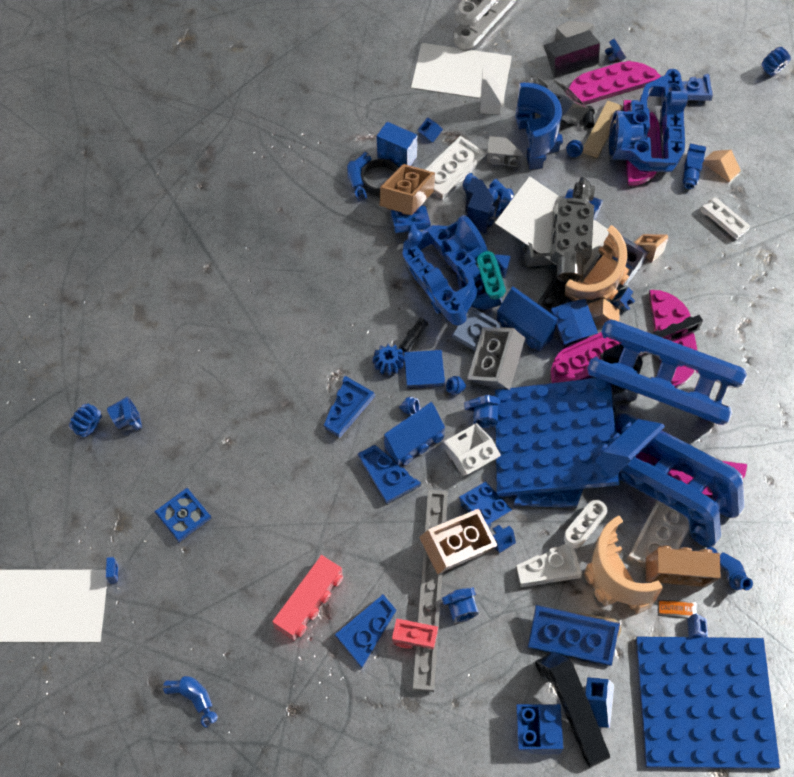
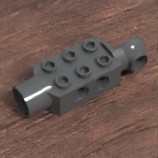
(573, 232)

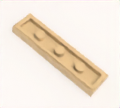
(601, 130)

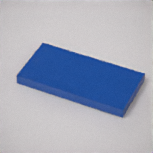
(573, 635)

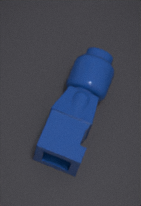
(693, 165)

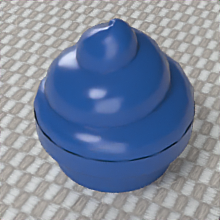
(574, 148)
(455, 385)
(410, 406)

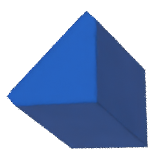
(503, 263)
(697, 626)

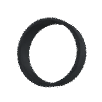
(372, 164)

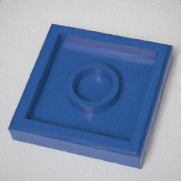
(424, 369)

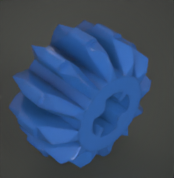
(776, 61)
(395, 360)
(85, 420)

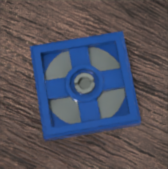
(183, 515)

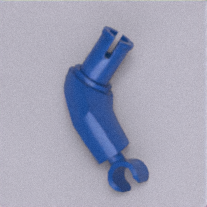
(354, 173)
(505, 197)
(734, 571)
(194, 691)

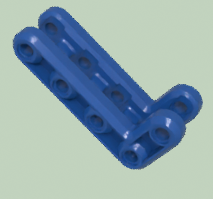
(672, 356)
(685, 498)

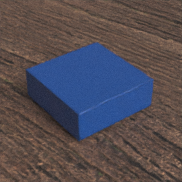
(112, 569)

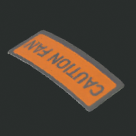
(676, 608)

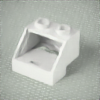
(472, 450)

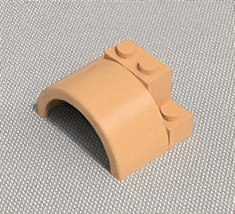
(606, 274)
(612, 578)

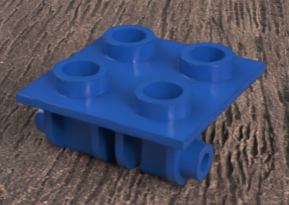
(487, 501)

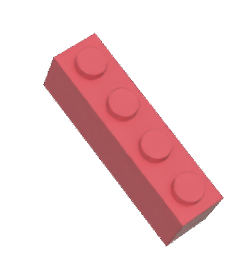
(307, 598)

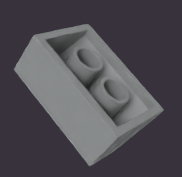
(496, 357)

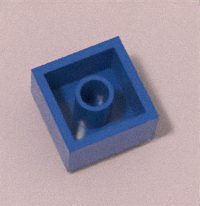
(396, 145)

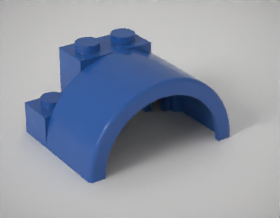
(541, 131)

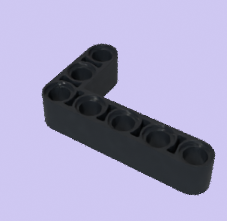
(580, 716)

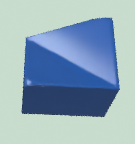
(430, 129)

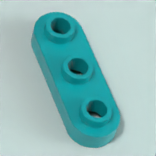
(488, 270)

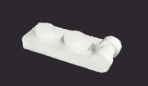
(725, 217)

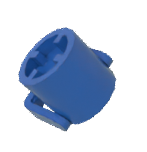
(484, 410)
(124, 414)
(462, 604)

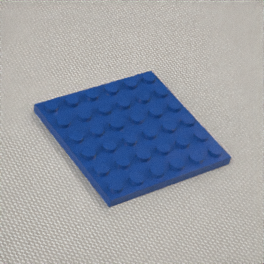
(553, 436)
(706, 703)

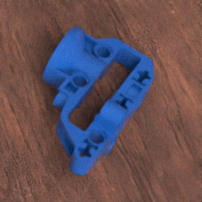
(630, 128)
(460, 248)

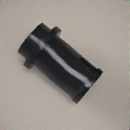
(589, 118)

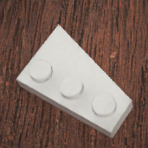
(551, 567)

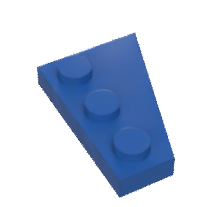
(698, 89)
(349, 404)
(387, 476)
(557, 499)
(365, 630)

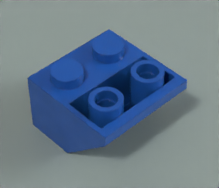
(539, 728)

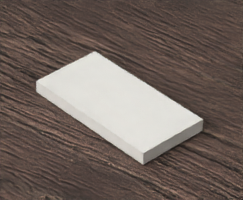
(454, 165)
(662, 528)

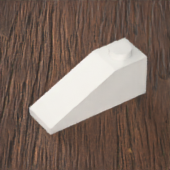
(490, 94)

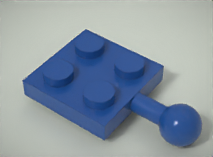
(412, 223)

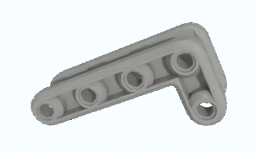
(476, 19)

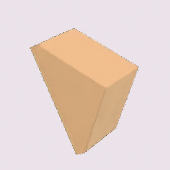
(723, 164)
(653, 243)
(603, 311)

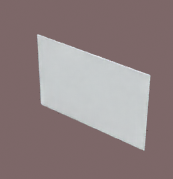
(458, 70)
(531, 215)
(52, 605)

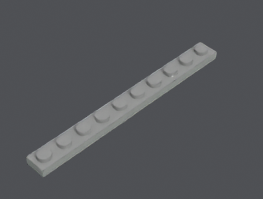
(429, 597)

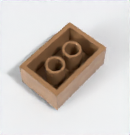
(407, 189)
(457, 541)
(683, 566)

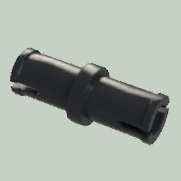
(413, 335)

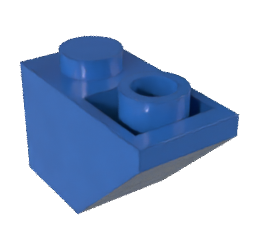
(600, 697)

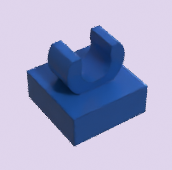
(616, 51)
(622, 298)
(503, 537)

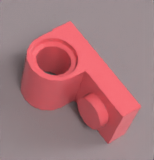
(412, 633)

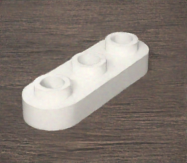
(588, 518)

